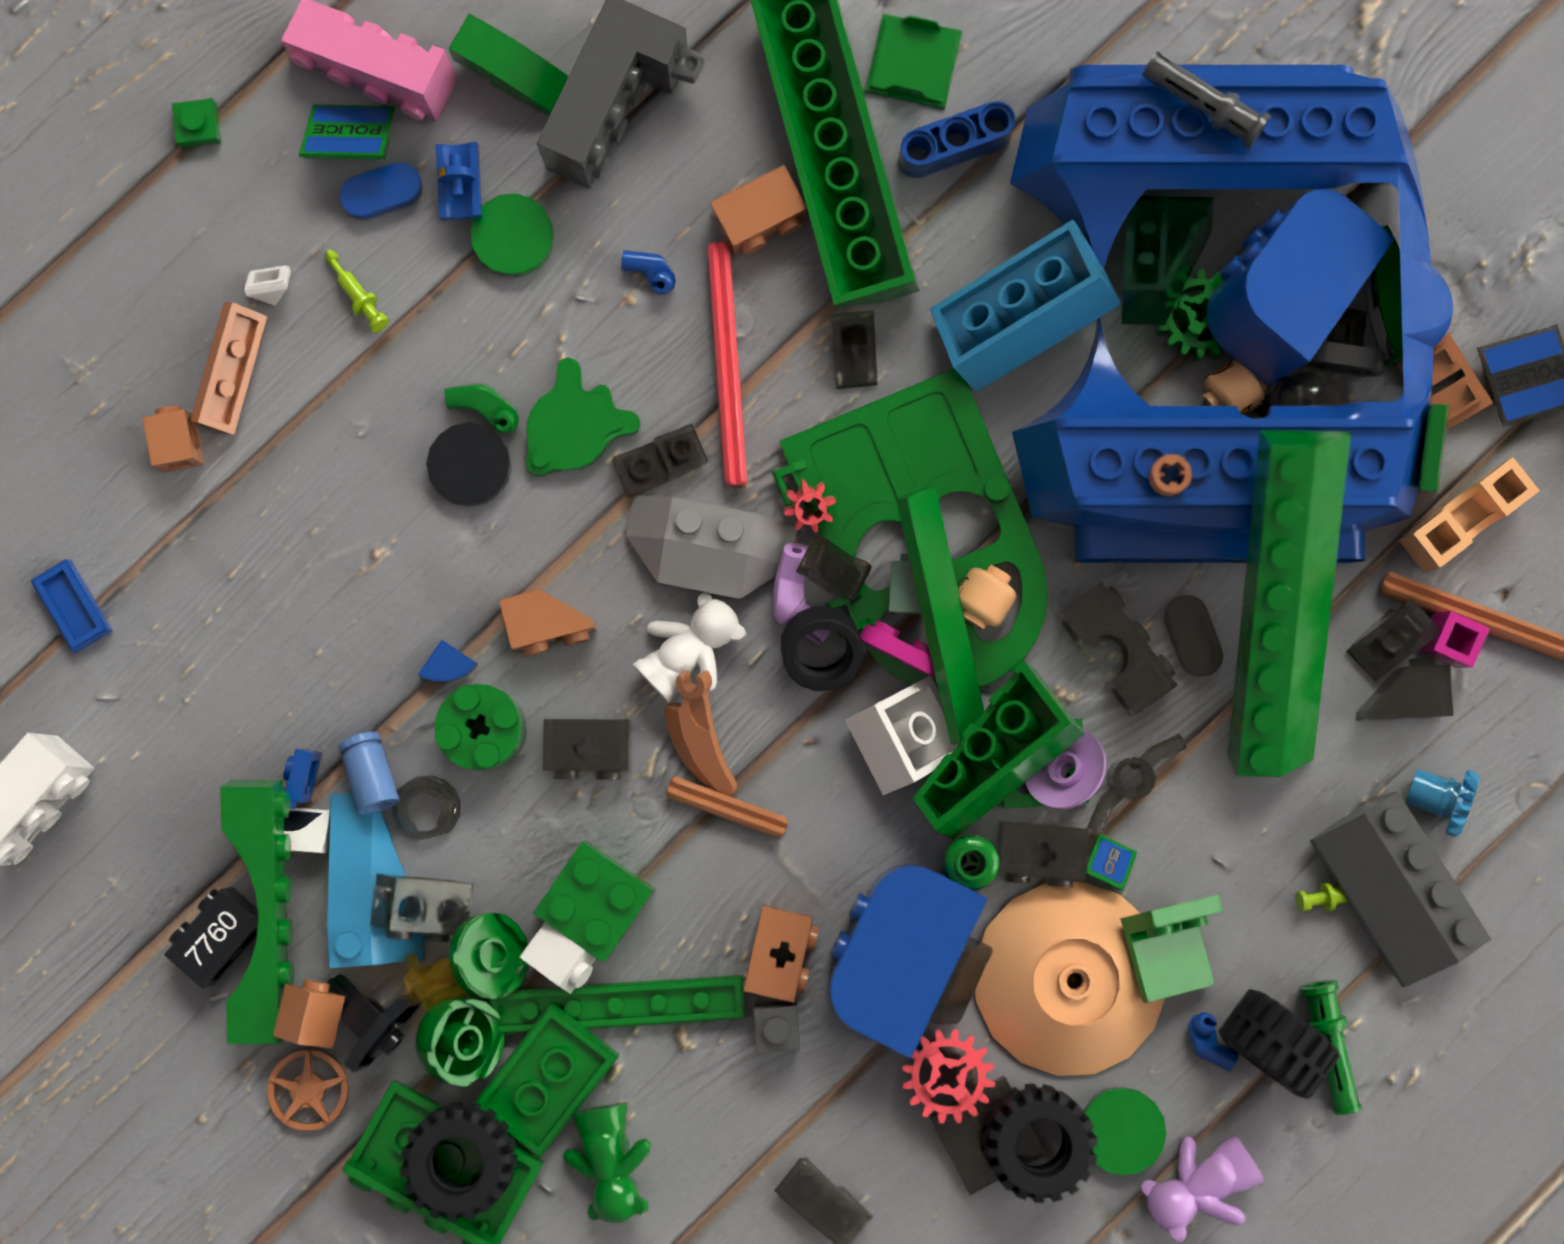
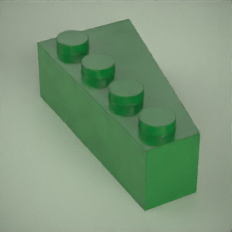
(999, 753)

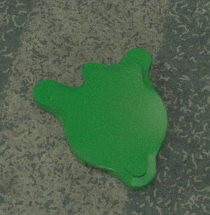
(573, 426)

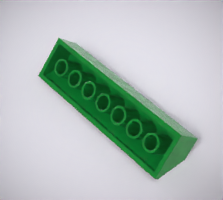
(835, 151)
(1287, 599)

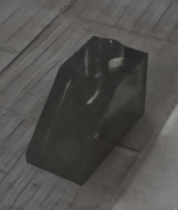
(1412, 693)

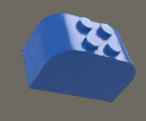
(1294, 282)
(900, 953)

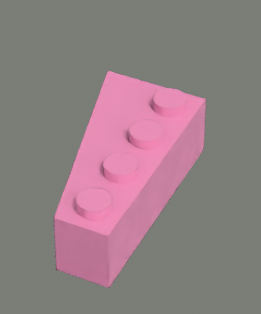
(371, 60)

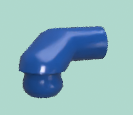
(653, 268)
(1205, 1042)

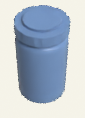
(368, 772)

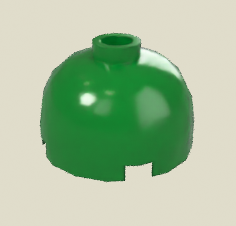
(459, 1040)

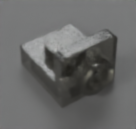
(833, 569)

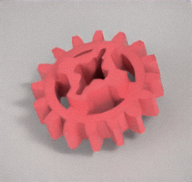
(960, 1093)

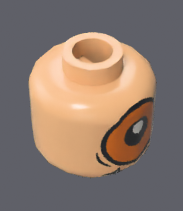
(1234, 387)

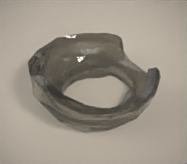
(445, 795)

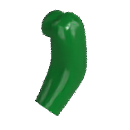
(486, 402)

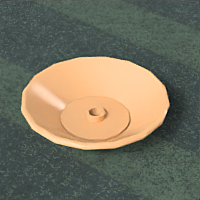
(1026, 990)

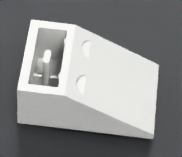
(33, 787)

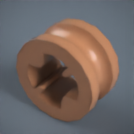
(1167, 462)

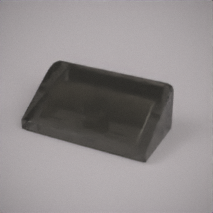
(962, 983)

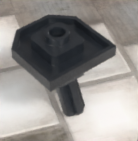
(372, 1023)

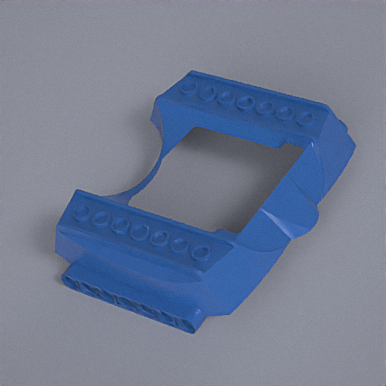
(1090, 160)

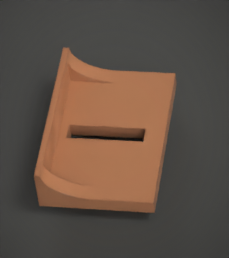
(1465, 395)

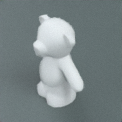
(689, 646)

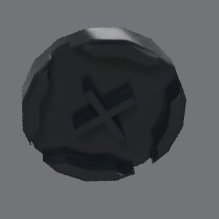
(468, 464)

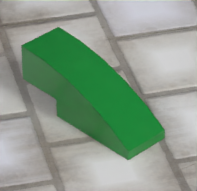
(507, 64)

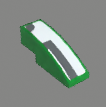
(1385, 303)

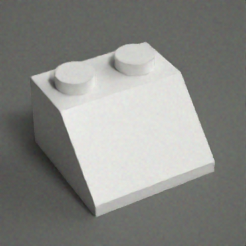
(902, 735)

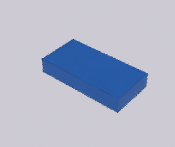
(71, 605)

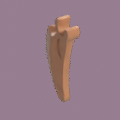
(694, 734)

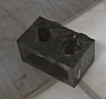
(422, 902)

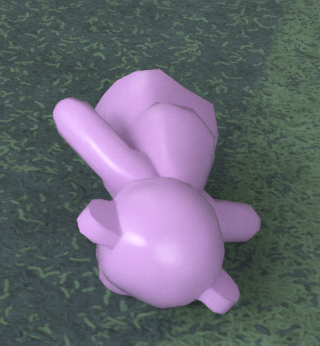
(1202, 1188)

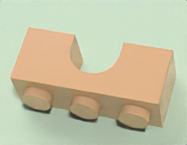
(1468, 514)

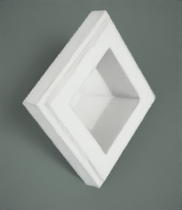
(268, 284)

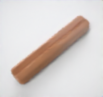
(727, 807)

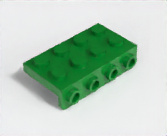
(378, 1162)

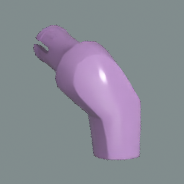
(790, 590)

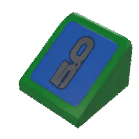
(1110, 862)

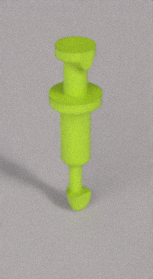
(362, 302)
(1327, 897)

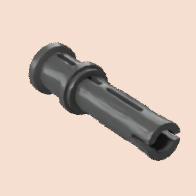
(1223, 109)

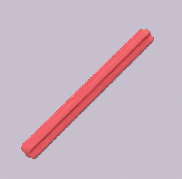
(727, 364)

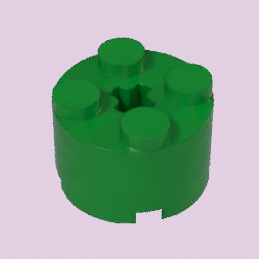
(472, 704)

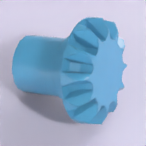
(1444, 797)

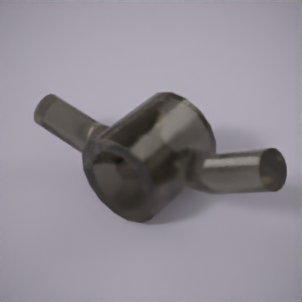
(1145, 765)

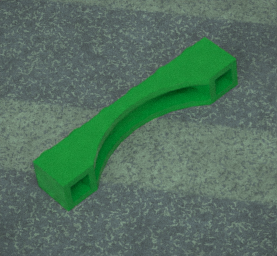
(255, 825)

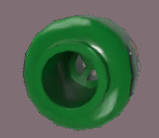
(984, 868)

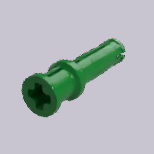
(1329, 1022)

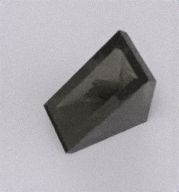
(853, 349)

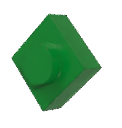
(196, 123)

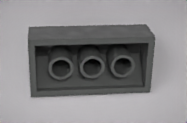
(1400, 889)

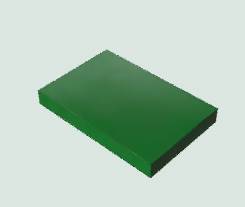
(547, 1079)

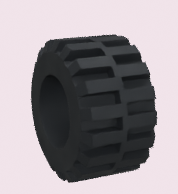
(1279, 1043)
(1068, 1164)
(437, 1191)

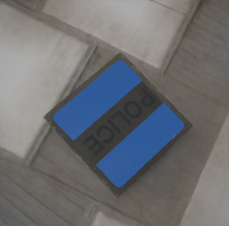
(1525, 374)

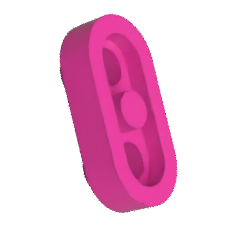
(884, 639)

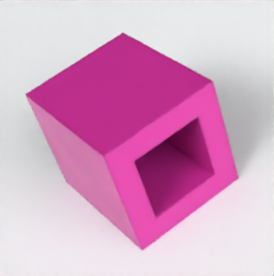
(1457, 641)

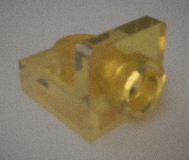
(431, 982)

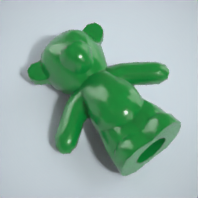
(609, 1162)

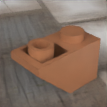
(541, 619)

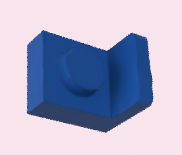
(301, 775)

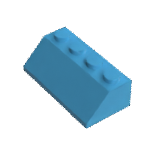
(1024, 306)

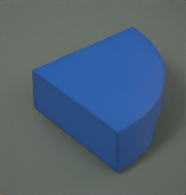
(447, 664)

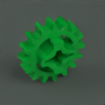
(1185, 314)

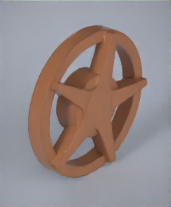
(307, 1090)

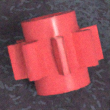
(811, 517)

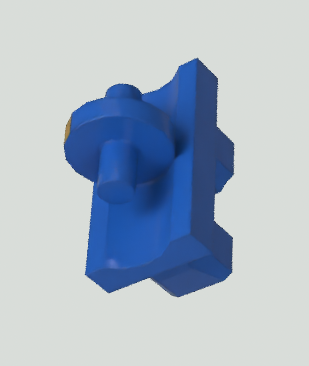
(458, 181)

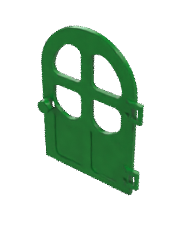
(893, 448)

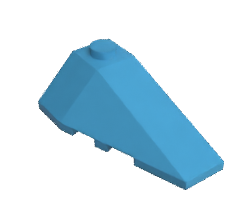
(358, 852)

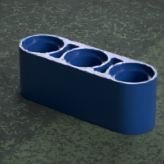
(968, 124)

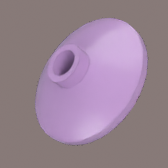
(1058, 792)

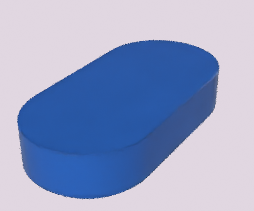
(381, 191)

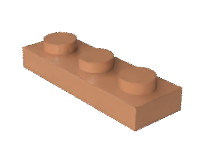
(228, 368)

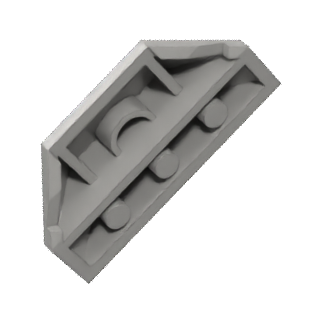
(706, 545)

